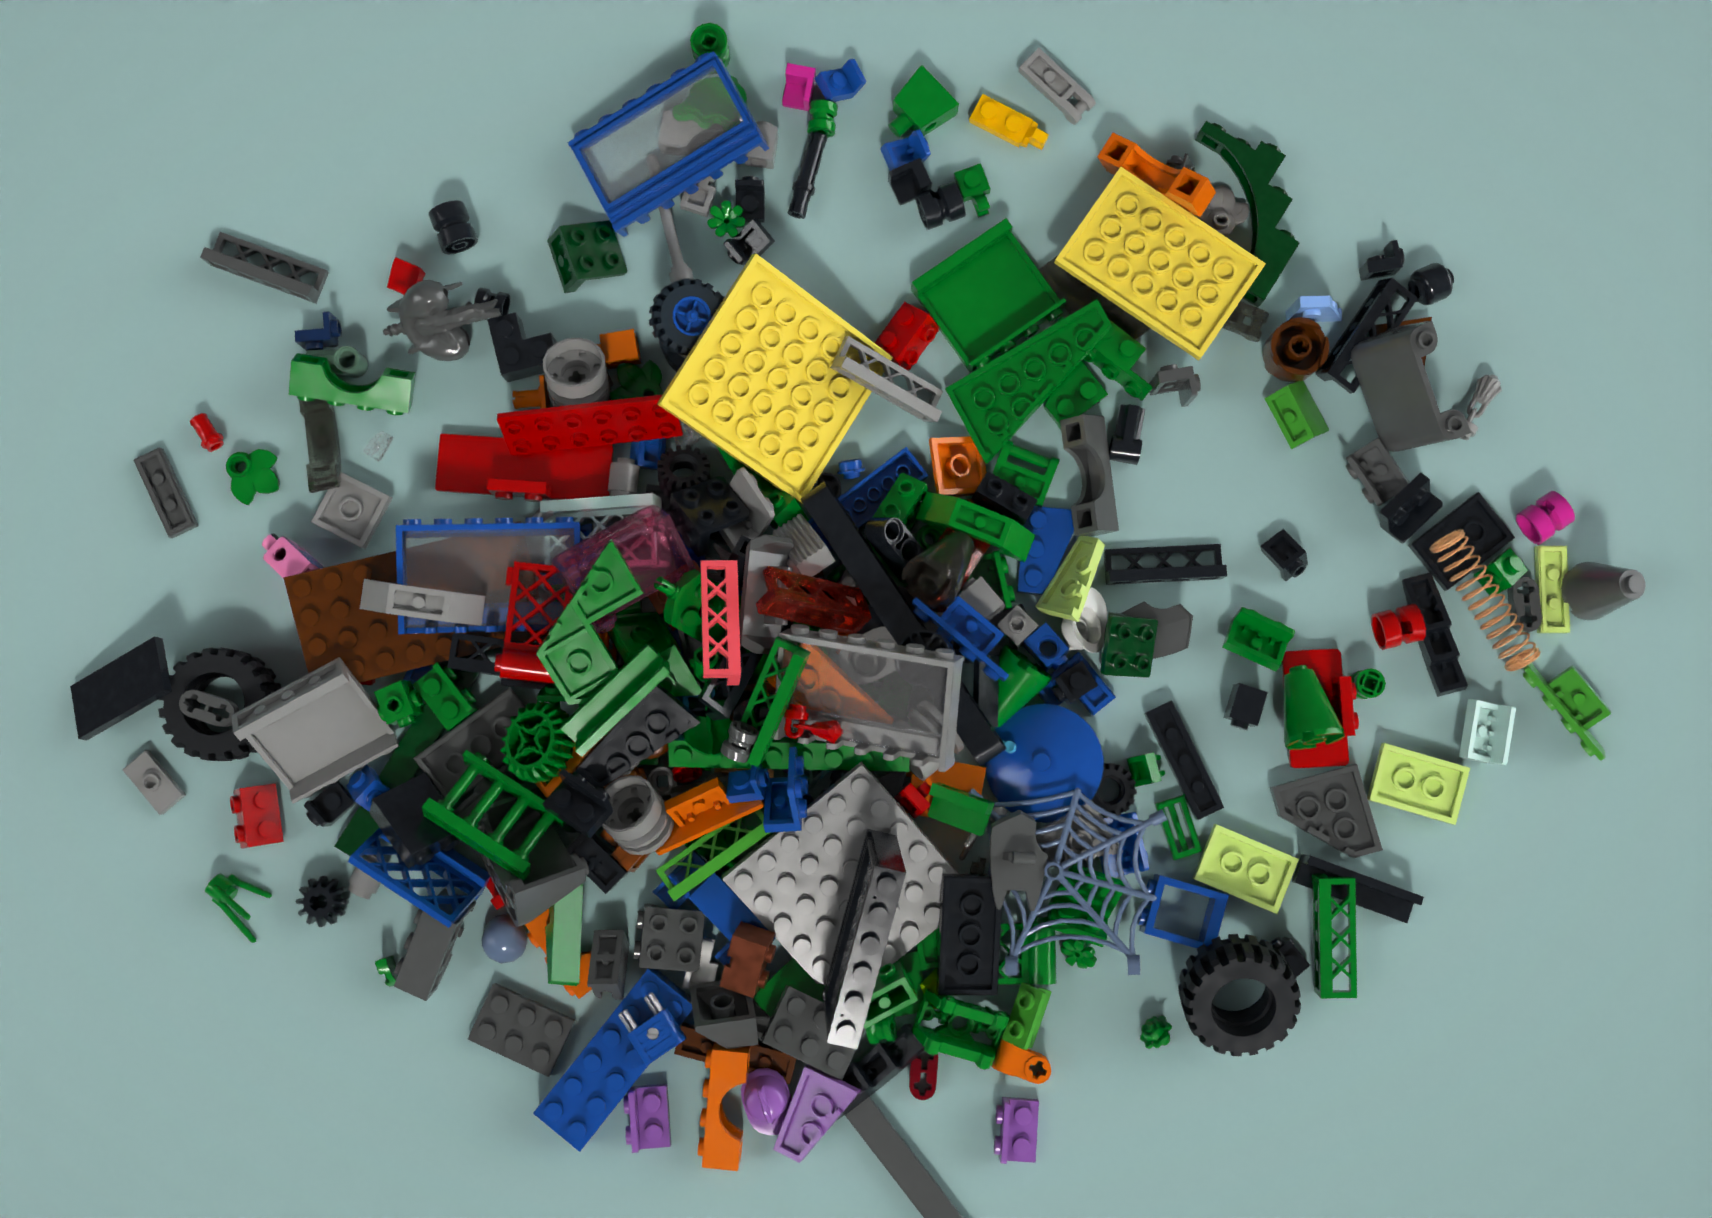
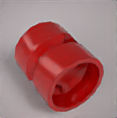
(1403, 625)

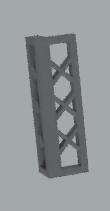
(239, 266)

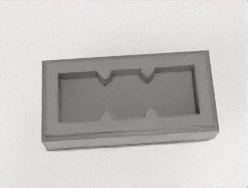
(154, 782)

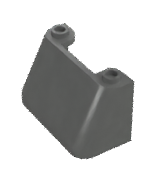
(1400, 390)
(552, 867)

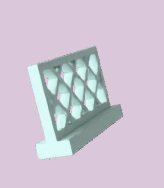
(598, 507)

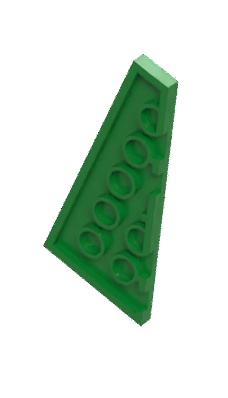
(1013, 386)

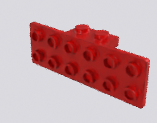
(587, 425)
(488, 468)

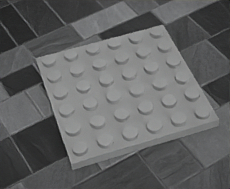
(804, 877)

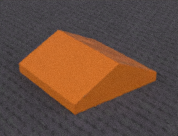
(956, 465)

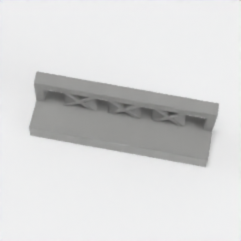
(884, 385)

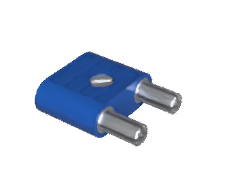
(654, 1035)

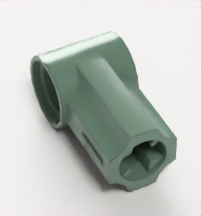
(338, 359)

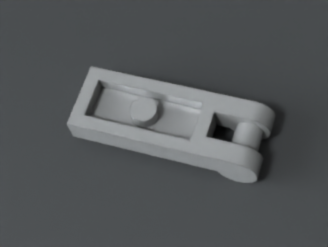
(1056, 85)

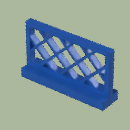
(450, 865)

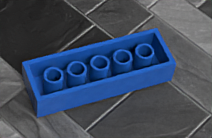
(607, 1064)

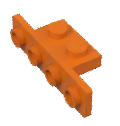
(702, 812)

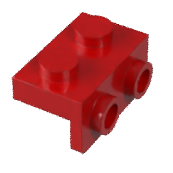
(907, 335)
(256, 816)

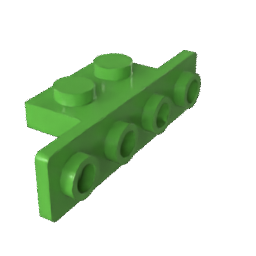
(1574, 701)

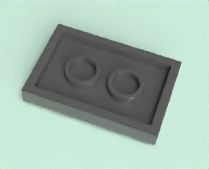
(521, 1029)
(801, 1032)

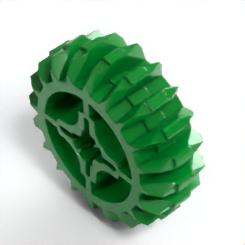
(534, 737)

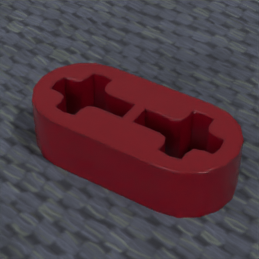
(931, 1077)

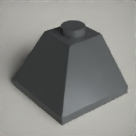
(724, 1015)

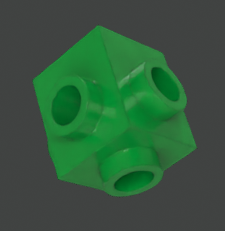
(399, 703)

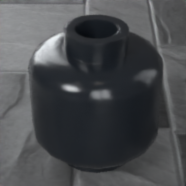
(1431, 283)

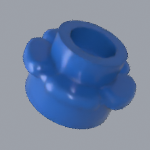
(850, 468)

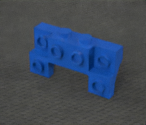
(714, 900)

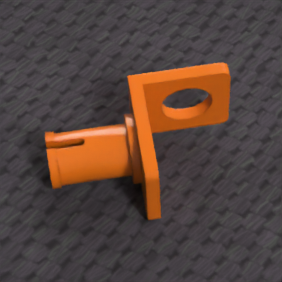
(533, 398)

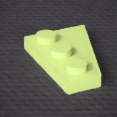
(1072, 581)

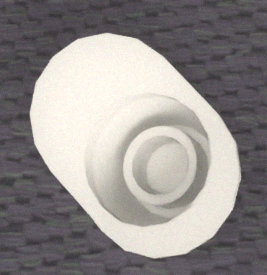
(1090, 629)

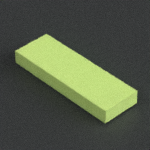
(1550, 568)

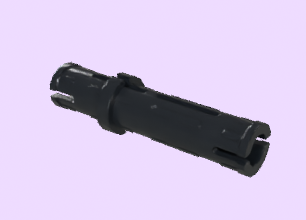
(805, 182)

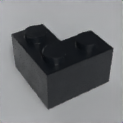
(516, 354)

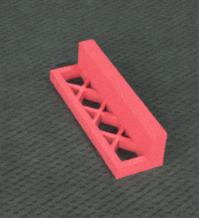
(731, 623)

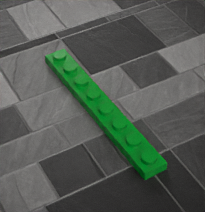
(815, 757)

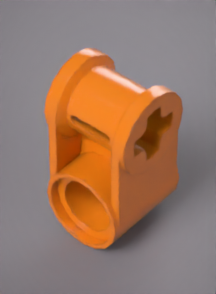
(1016, 1062)

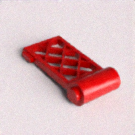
(520, 659)

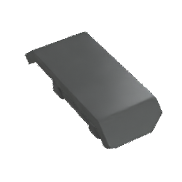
(756, 629)

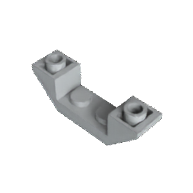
(422, 602)

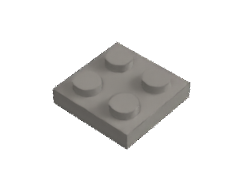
(352, 511)

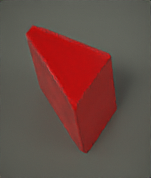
(404, 275)

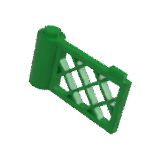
(1036, 963)

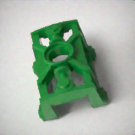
(959, 1041)

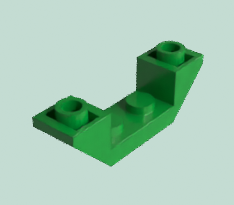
(976, 522)

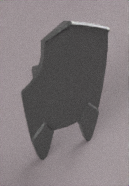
(1172, 629)
(1016, 858)

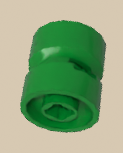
(710, 38)

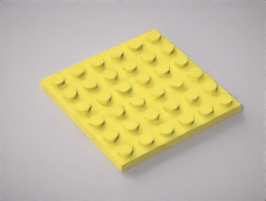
(766, 382)

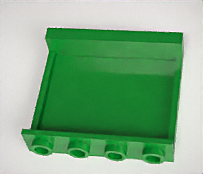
(987, 296)

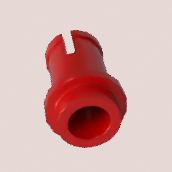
(210, 438)

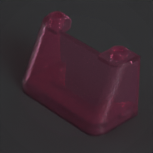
(647, 545)

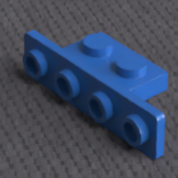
(968, 630)

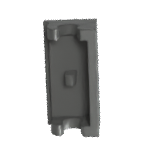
(608, 963)

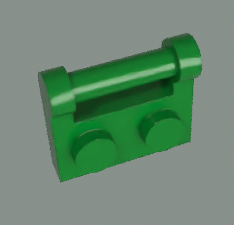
(1022, 478)

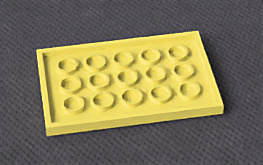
(1159, 263)

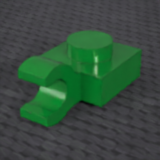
(974, 186)

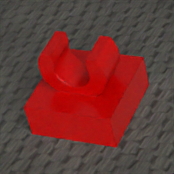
(914, 799)

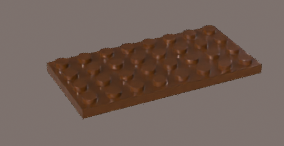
(367, 641)

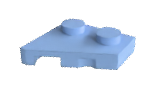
(1315, 308)

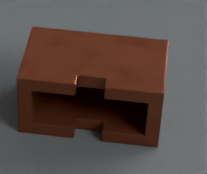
(749, 954)

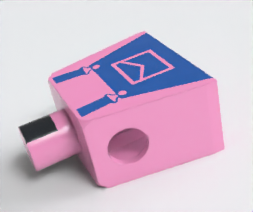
(287, 556)

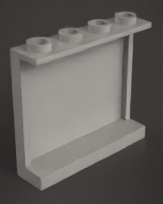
(316, 729)

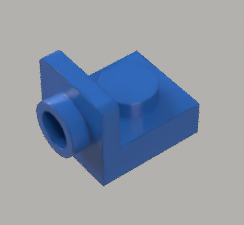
(841, 82)
(747, 784)

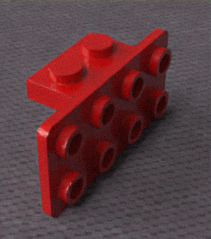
(1340, 692)

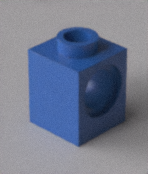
(1046, 635)

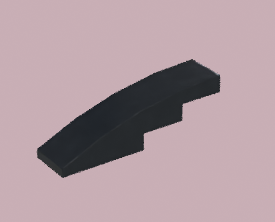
(1439, 645)
(882, 1065)

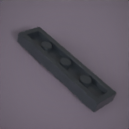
(1184, 760)

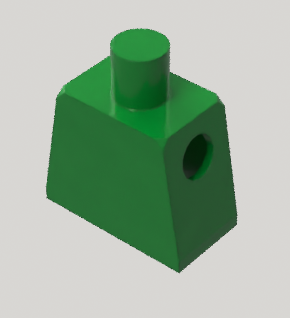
(922, 105)

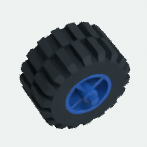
(683, 313)

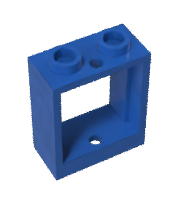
(1212, 918)

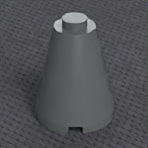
(1600, 589)

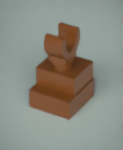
(627, 861)

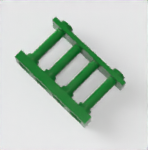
(467, 827)

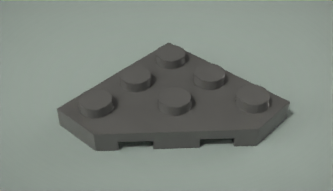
(1331, 809)

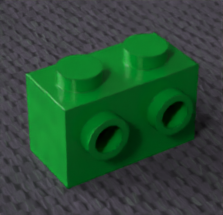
(891, 993)

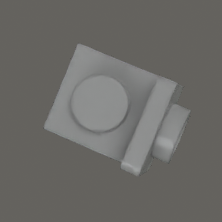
(1017, 626)

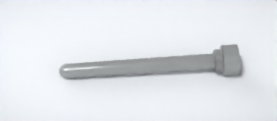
(679, 269)

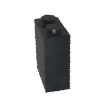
(404, 824)

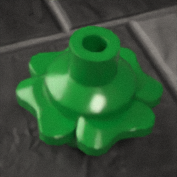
(1156, 1032)

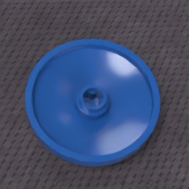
(1051, 757)

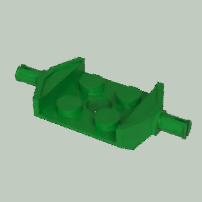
(684, 605)

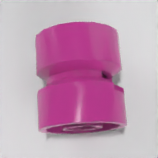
(1549, 514)

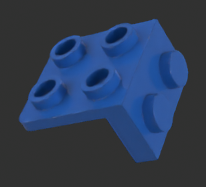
(784, 798)

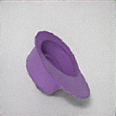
(766, 1100)

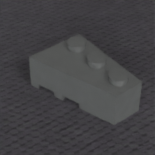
(428, 952)

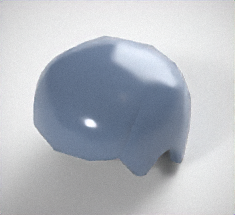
(503, 940)

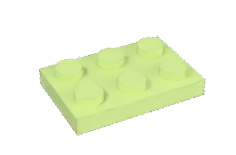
(1418, 783)
(1245, 868)

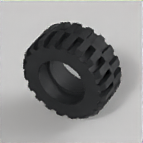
(197, 674)
(1247, 1028)

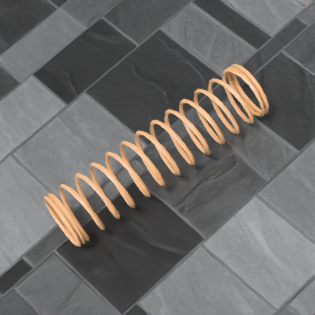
(1514, 663)

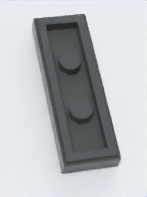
(165, 493)

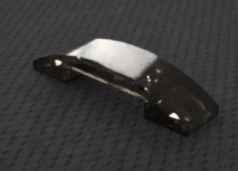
(322, 445)

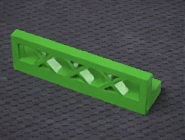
(714, 863)

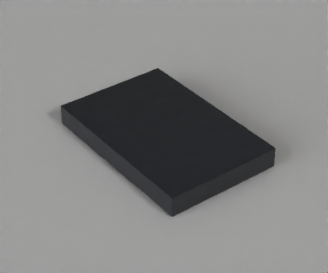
(1482, 528)

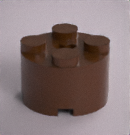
(1309, 341)

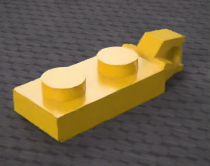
(1007, 123)

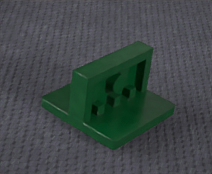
(1128, 646)

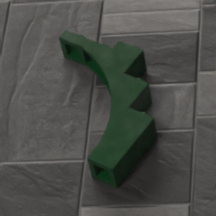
(1266, 203)

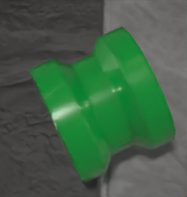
(882, 1030)

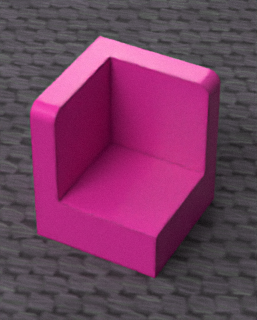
(799, 86)

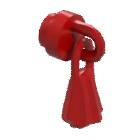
(826, 730)

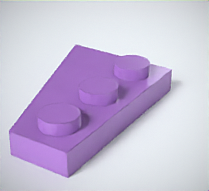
(812, 1112)

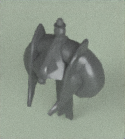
(431, 326)

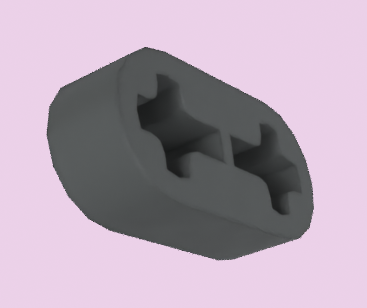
(1525, 604)
(207, 714)

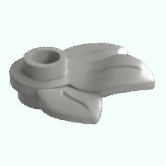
(1224, 209)

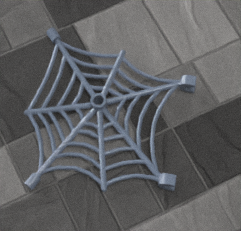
(1156, 818)

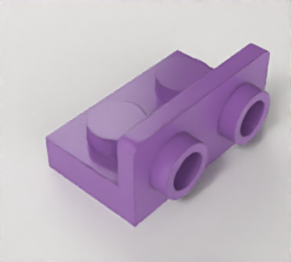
(648, 1117)
(1017, 1130)

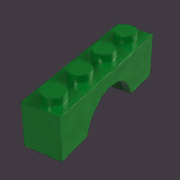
(314, 379)

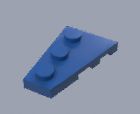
(1052, 535)

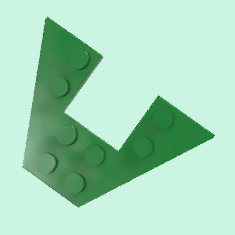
(575, 651)

